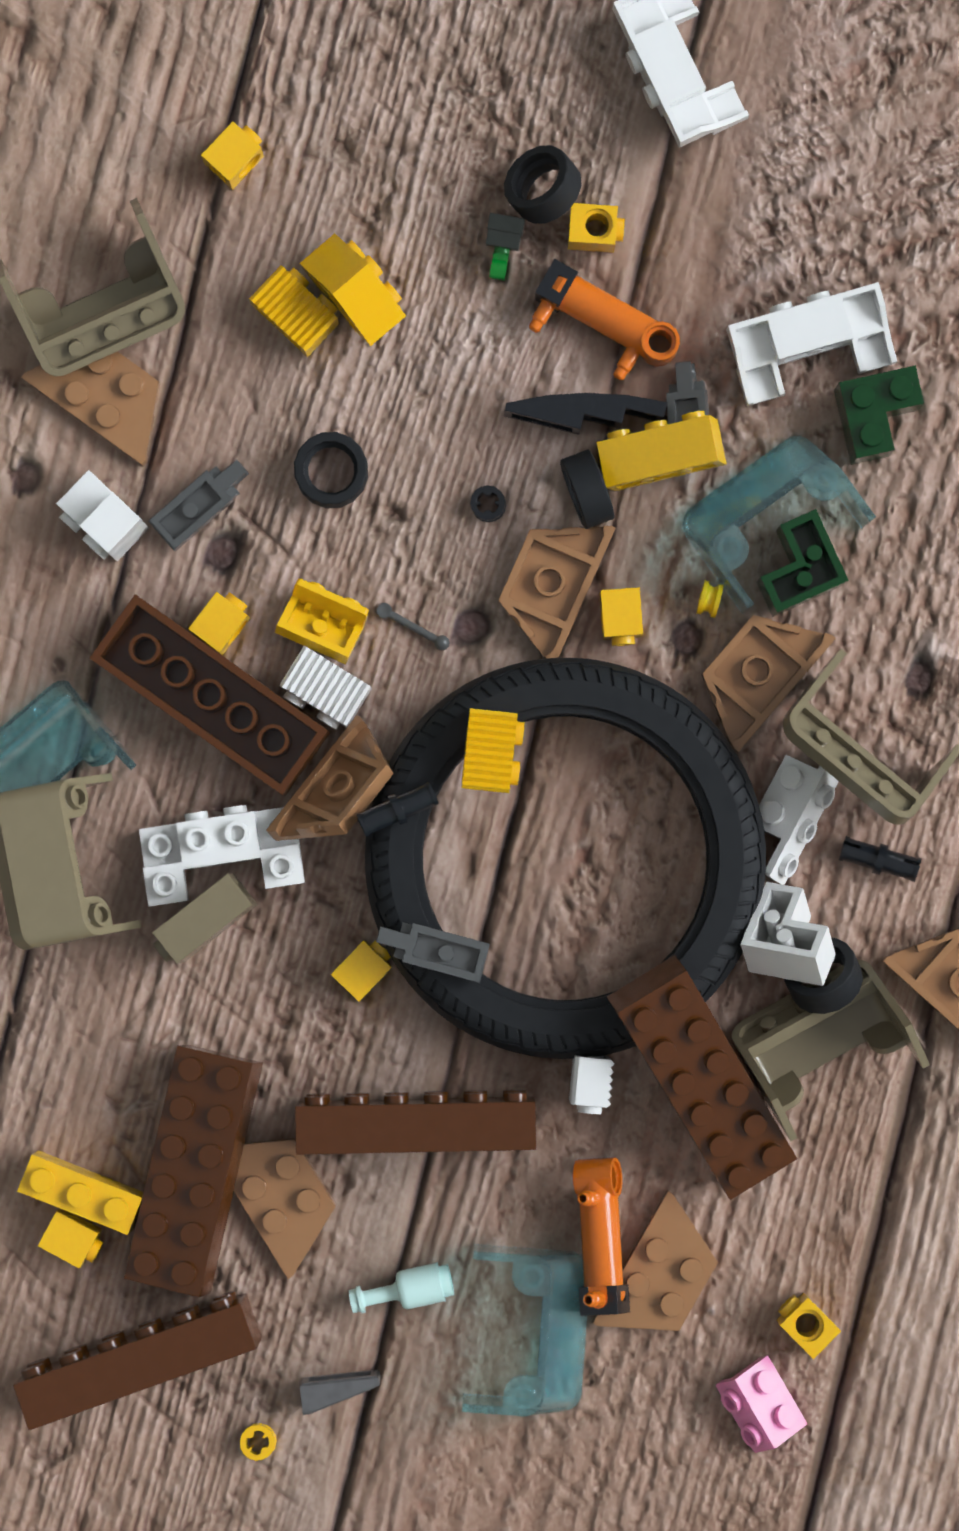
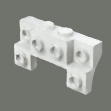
(670, 72)
(806, 330)
(213, 842)

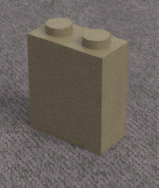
(203, 919)

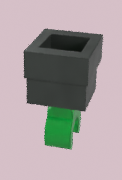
(503, 235)

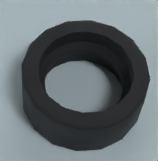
(554, 201)
(320, 442)
(587, 489)
(836, 994)

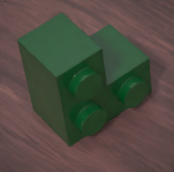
(868, 403)
(812, 569)

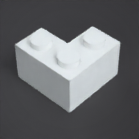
(104, 517)
(782, 939)

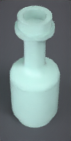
(412, 1288)

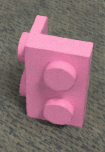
(761, 1405)

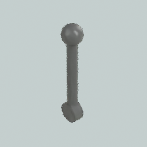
(385, 611)

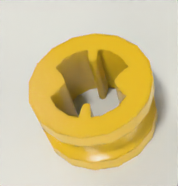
(709, 599)
(266, 1450)

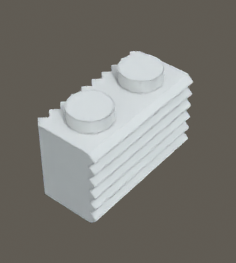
(324, 687)
(591, 1083)

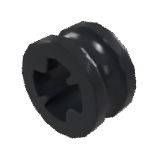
(488, 491)

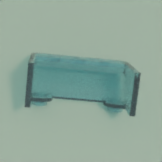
(715, 520)
(53, 738)
(559, 1376)

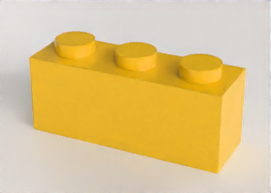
(661, 451)
(81, 1192)

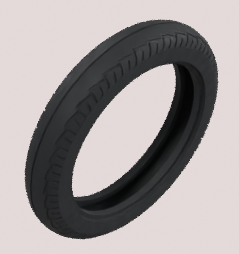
(664, 722)

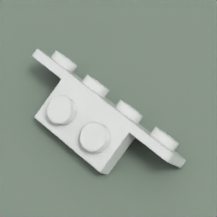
(792, 812)

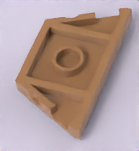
(109, 398)
(553, 582)
(759, 672)
(336, 788)
(932, 972)
(283, 1199)
(664, 1272)

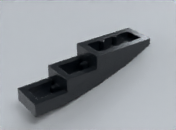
(568, 411)

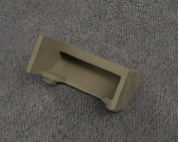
(105, 320)
(851, 762)
(41, 866)
(790, 1042)

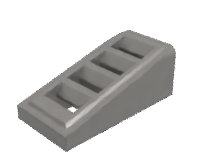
(327, 1390)

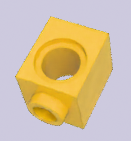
(233, 154)
(579, 237)
(621, 615)
(220, 621)
(363, 969)
(72, 1238)
(814, 1340)

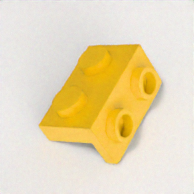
(322, 620)

